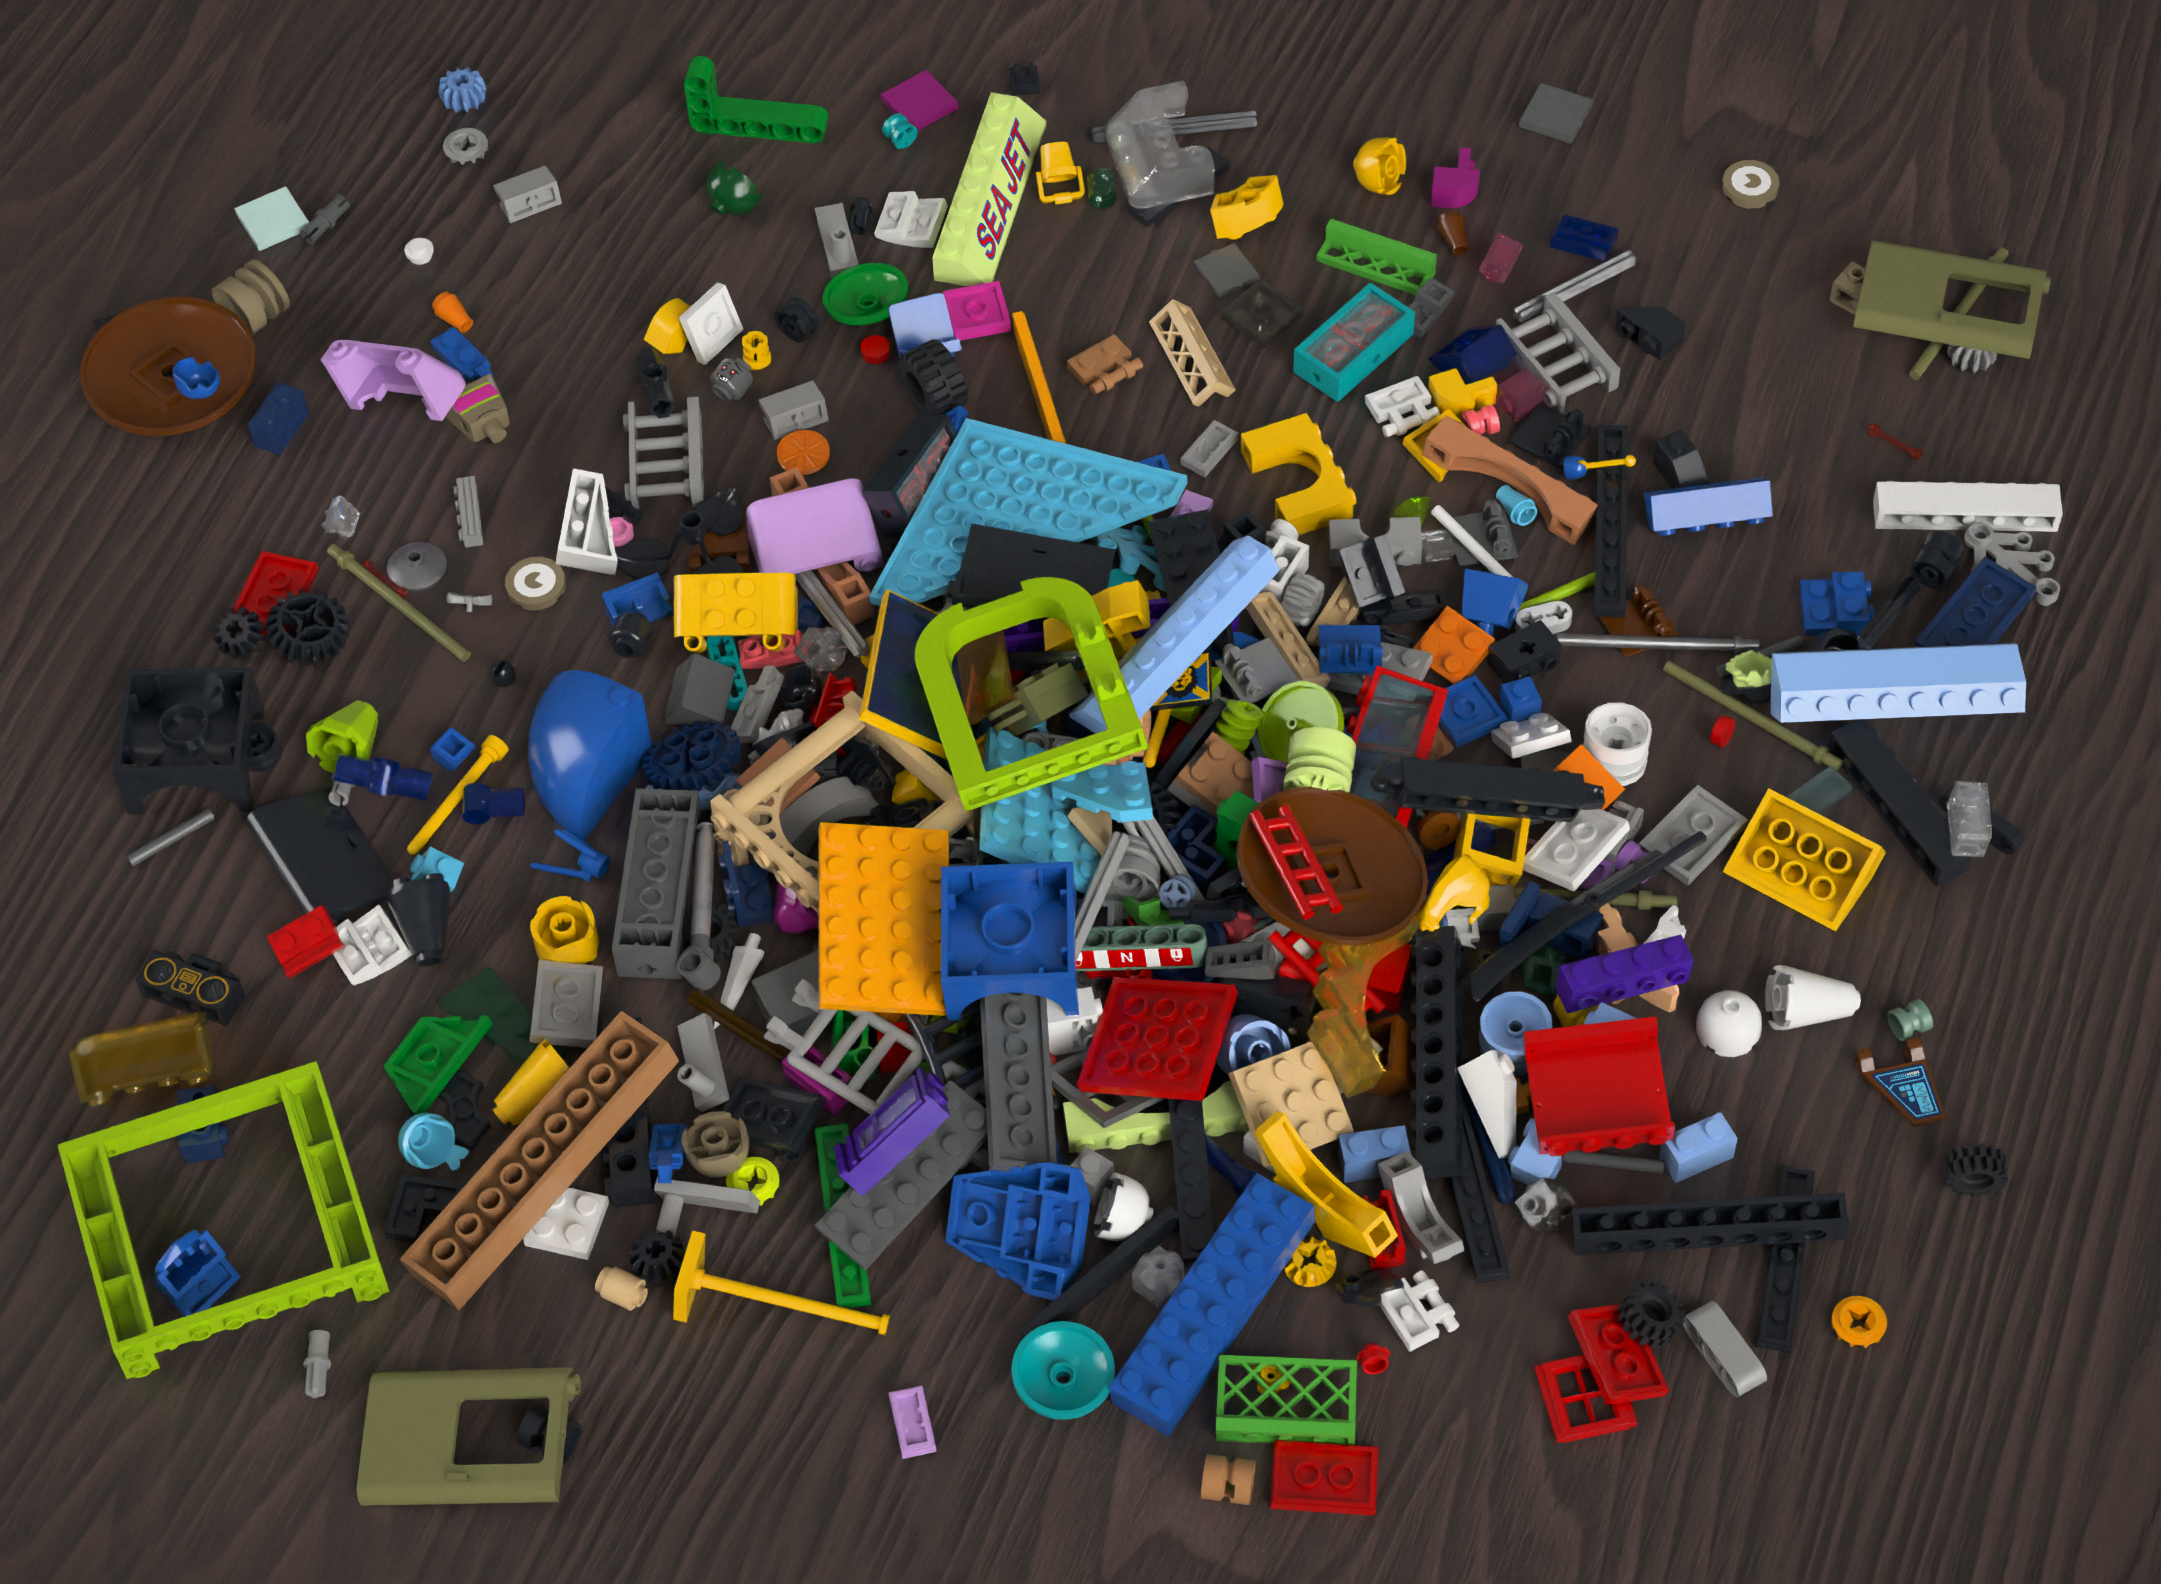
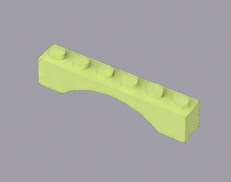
(1220, 1112)

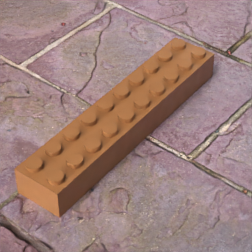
(539, 1160)

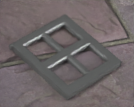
(1082, 1100)

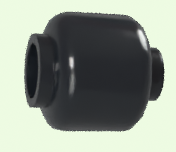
(631, 634)

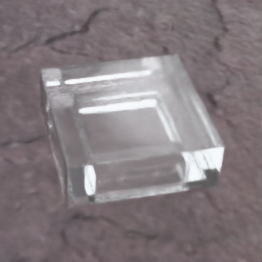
(1437, 545)

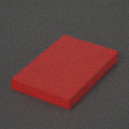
(273, 578)
(1619, 1364)
(1324, 1477)

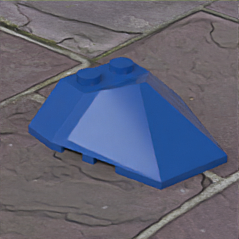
(1023, 1223)

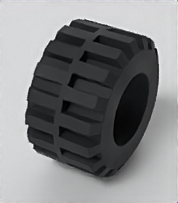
(933, 378)

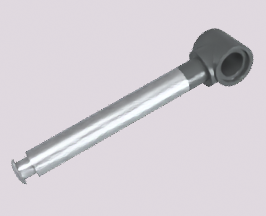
(697, 961)

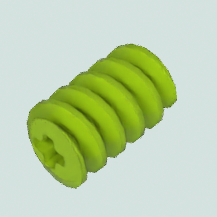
(1239, 723)

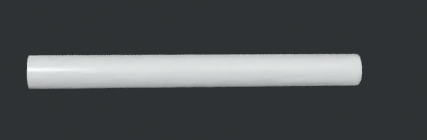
(1468, 541)

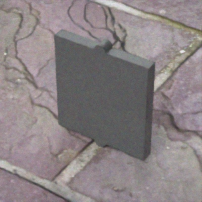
(1226, 270)

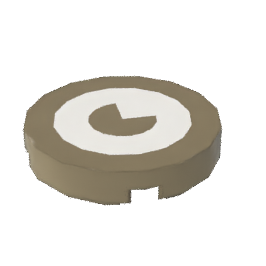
(1750, 183)
(535, 583)

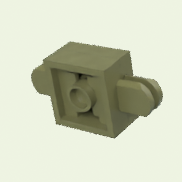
(1041, 698)

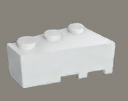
(586, 526)

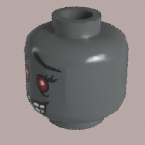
(731, 379)

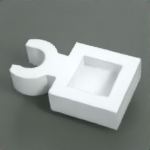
(1467, 932)

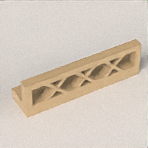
(1194, 346)
(1276, 625)

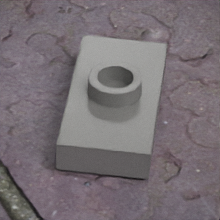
(1209, 448)

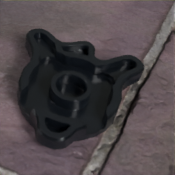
(904, 814)

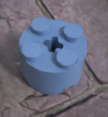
(1248, 1032)

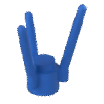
(592, 862)

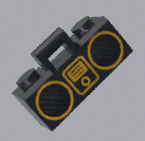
(191, 985)

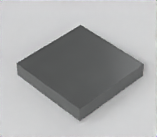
(1556, 113)

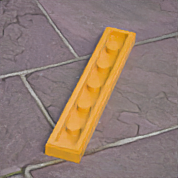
(1037, 378)

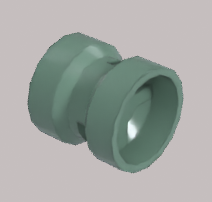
(1910, 1020)

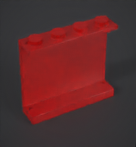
(1597, 1086)

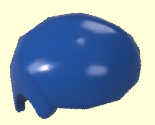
(195, 379)

